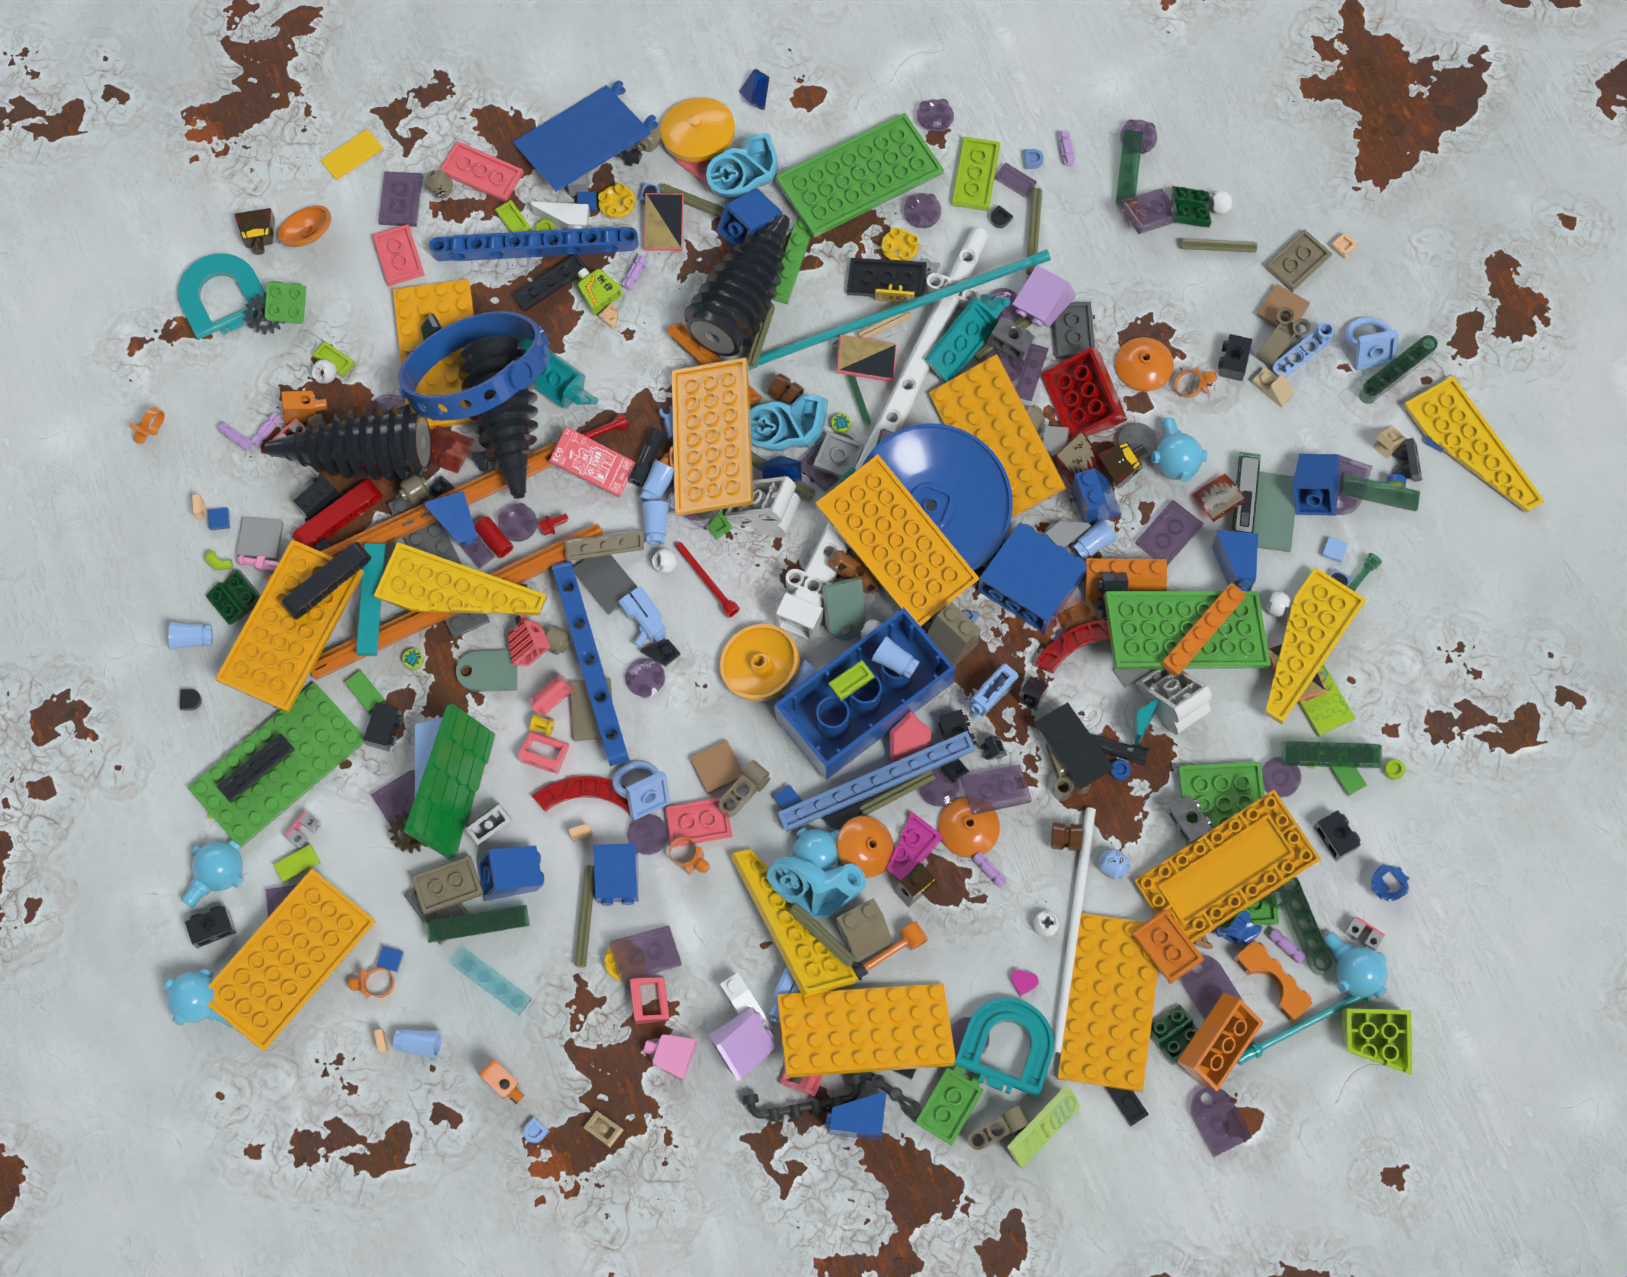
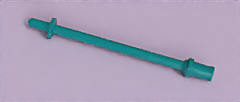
(1256, 1049)

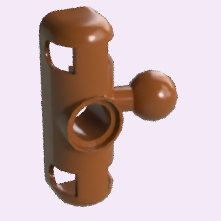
(853, 568)

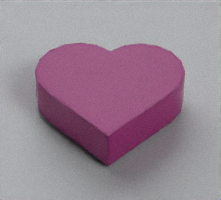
(1024, 981)

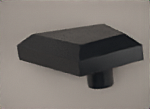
(631, 156)
(430, 326)
(662, 652)

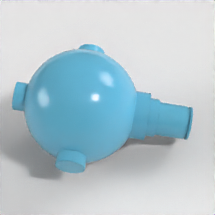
(1178, 454)
(817, 847)
(214, 868)
(1359, 969)
(189, 997)

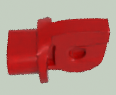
(548, 525)

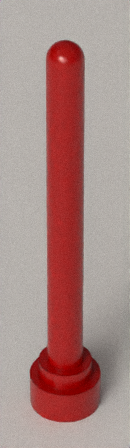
(619, 423)
(729, 608)

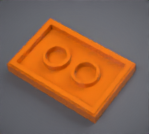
(1168, 946)

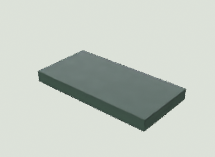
(1275, 512)

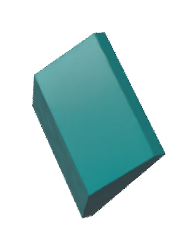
(1143, 720)

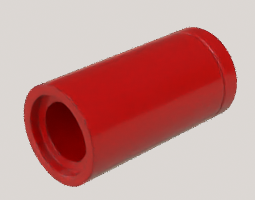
(493, 537)

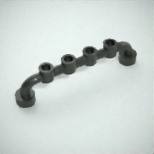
(912, 1107)
(796, 1110)

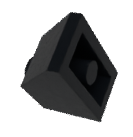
(1033, 692)

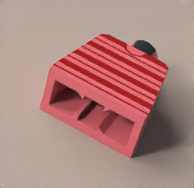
(527, 641)

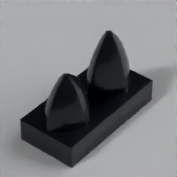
(1412, 468)

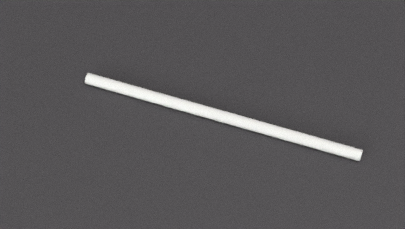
(1074, 926)

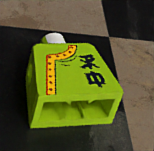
(598, 290)

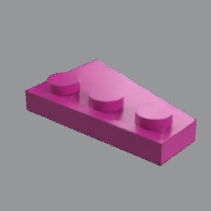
(914, 846)

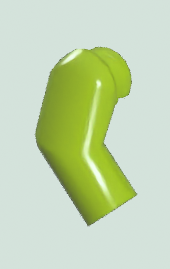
(217, 564)

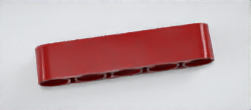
(338, 514)

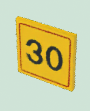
(893, 295)

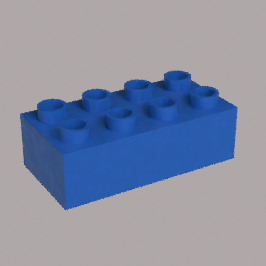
(839, 731)

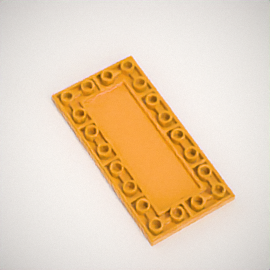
(1229, 867)

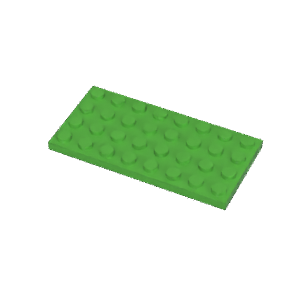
(859, 175)
(1152, 623)
(321, 742)
(1222, 794)

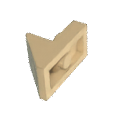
(1274, 387)
(1389, 441)
(603, 1129)

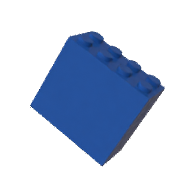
(1032, 577)

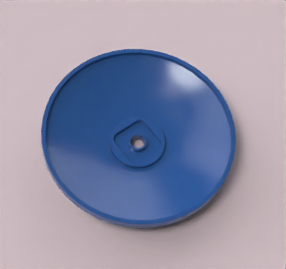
(962, 480)

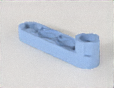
(1300, 350)

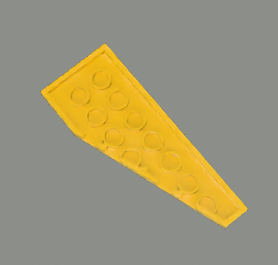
(1459, 428)
(435, 584)
(1314, 627)
(807, 959)

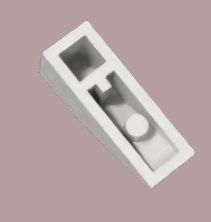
(563, 214)
(741, 997)

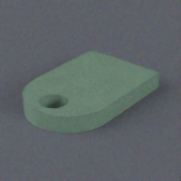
(844, 607)
(489, 671)

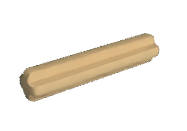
(882, 326)

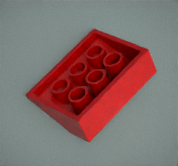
(1084, 394)

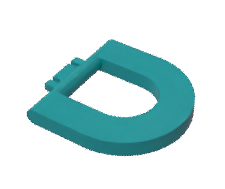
(202, 271)
(1040, 1038)

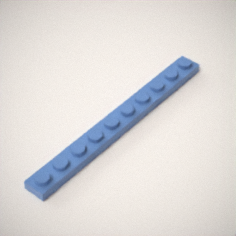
(876, 781)

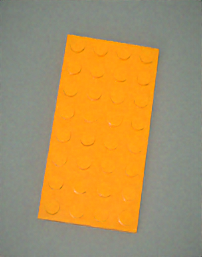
(449, 303)
(991, 410)
(712, 437)
(897, 541)
(275, 650)
(288, 959)
(1108, 1006)
(865, 1030)

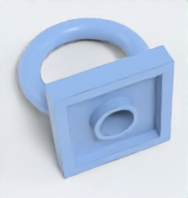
(1375, 348)
(646, 794)

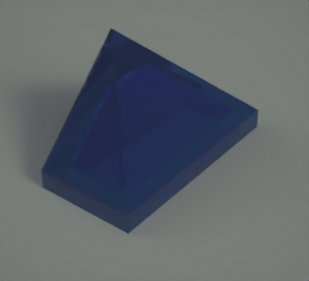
(756, 89)
(781, 467)

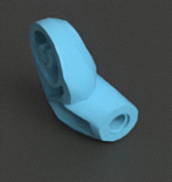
(743, 169)
(787, 426)
(815, 890)

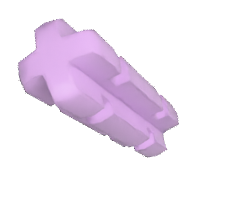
(1066, 148)
(634, 272)
(265, 430)
(234, 436)
(989, 869)
(1287, 946)

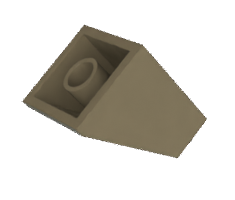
(954, 633)
(864, 930)

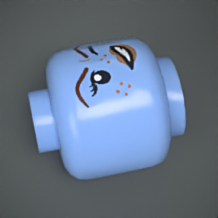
(1114, 864)

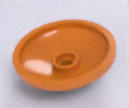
(305, 226)
(1144, 374)
(967, 840)
(854, 846)

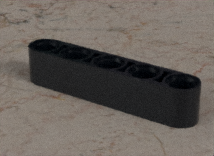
(326, 580)

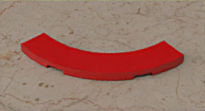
(1071, 641)
(579, 788)

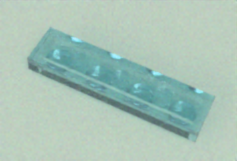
(492, 982)

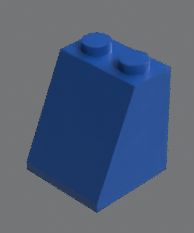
(746, 217)
(1316, 484)
(1094, 497)
(454, 517)
(1237, 557)
(510, 872)
(616, 873)
(858, 1118)

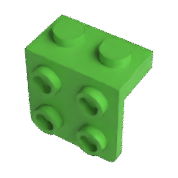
(285, 302)

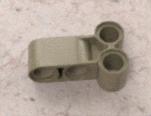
(1282, 336)
(754, 779)
(1063, 779)
(1012, 1121)

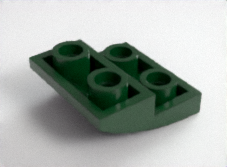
(1190, 206)
(234, 597)
(1173, 1033)

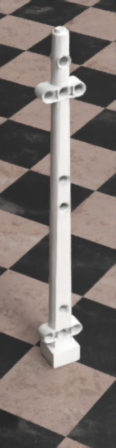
(803, 611)

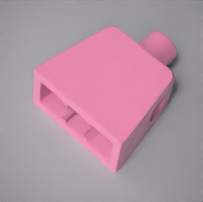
(672, 1054)

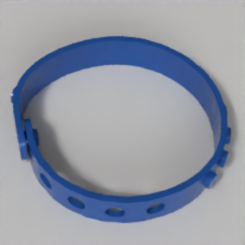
(506, 383)

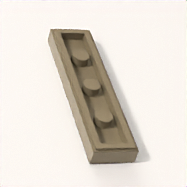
(603, 545)

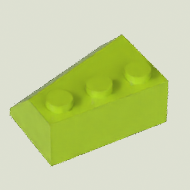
(1379, 1036)

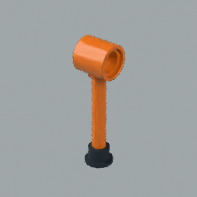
(912, 936)

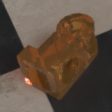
(1077, 615)

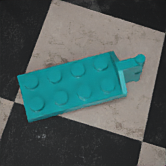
(965, 336)
(561, 381)

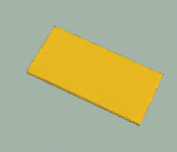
(352, 154)

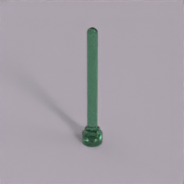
(857, 393)
(1370, 563)

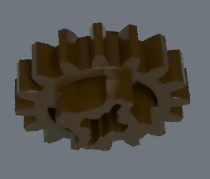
(407, 840)

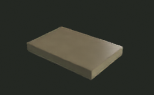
(1298, 260)
(583, 716)
(447, 885)

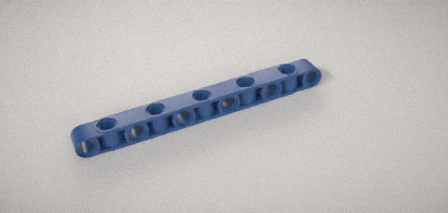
(534, 244)
(594, 673)

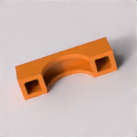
(1256, 960)

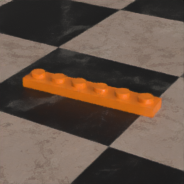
(681, 335)
(1203, 630)

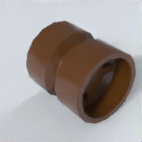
(780, 386)
(1066, 836)

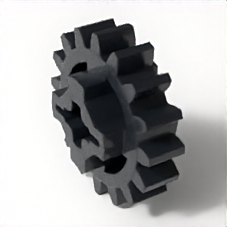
(255, 322)

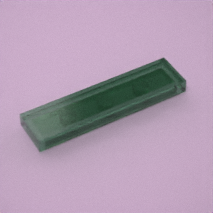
(1129, 165)
(1379, 492)

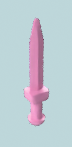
(260, 562)

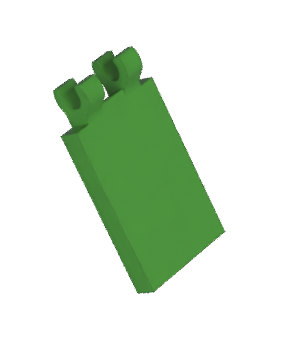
(950, 1104)

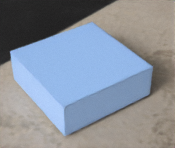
(1334, 549)

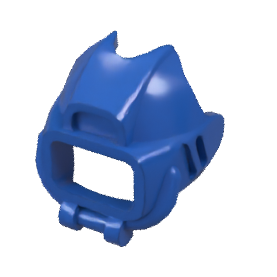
(1380, 887)
(1240, 930)

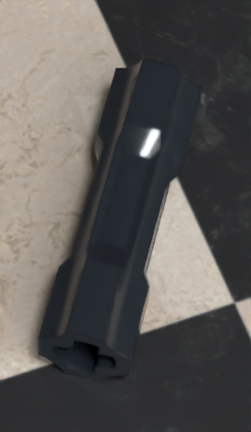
(649, 453)
(1131, 753)

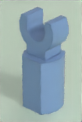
(668, 422)

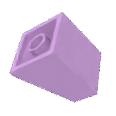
(1043, 297)
(743, 1042)

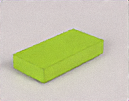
(512, 218)
(341, 361)
(851, 680)
(297, 863)

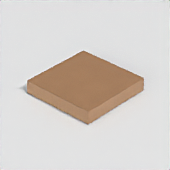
(1282, 298)
(717, 767)

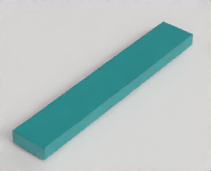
(370, 606)

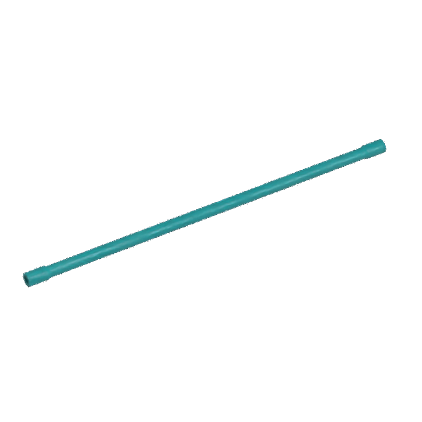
(1033, 260)

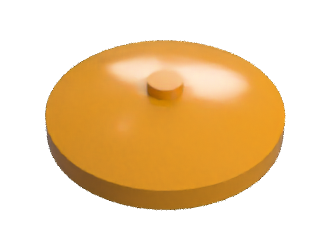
(697, 129)
(760, 662)

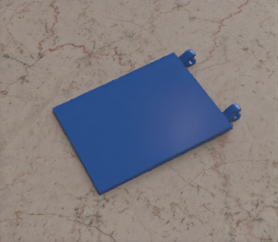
(583, 137)

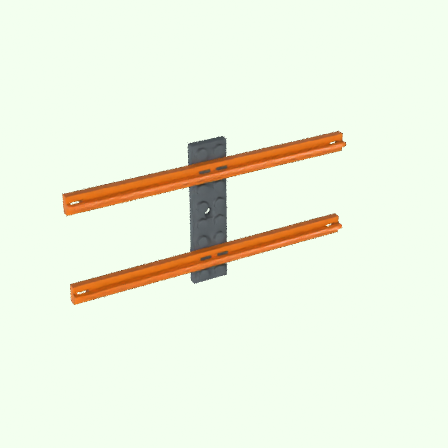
(427, 535)

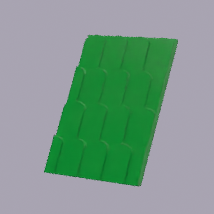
(447, 776)

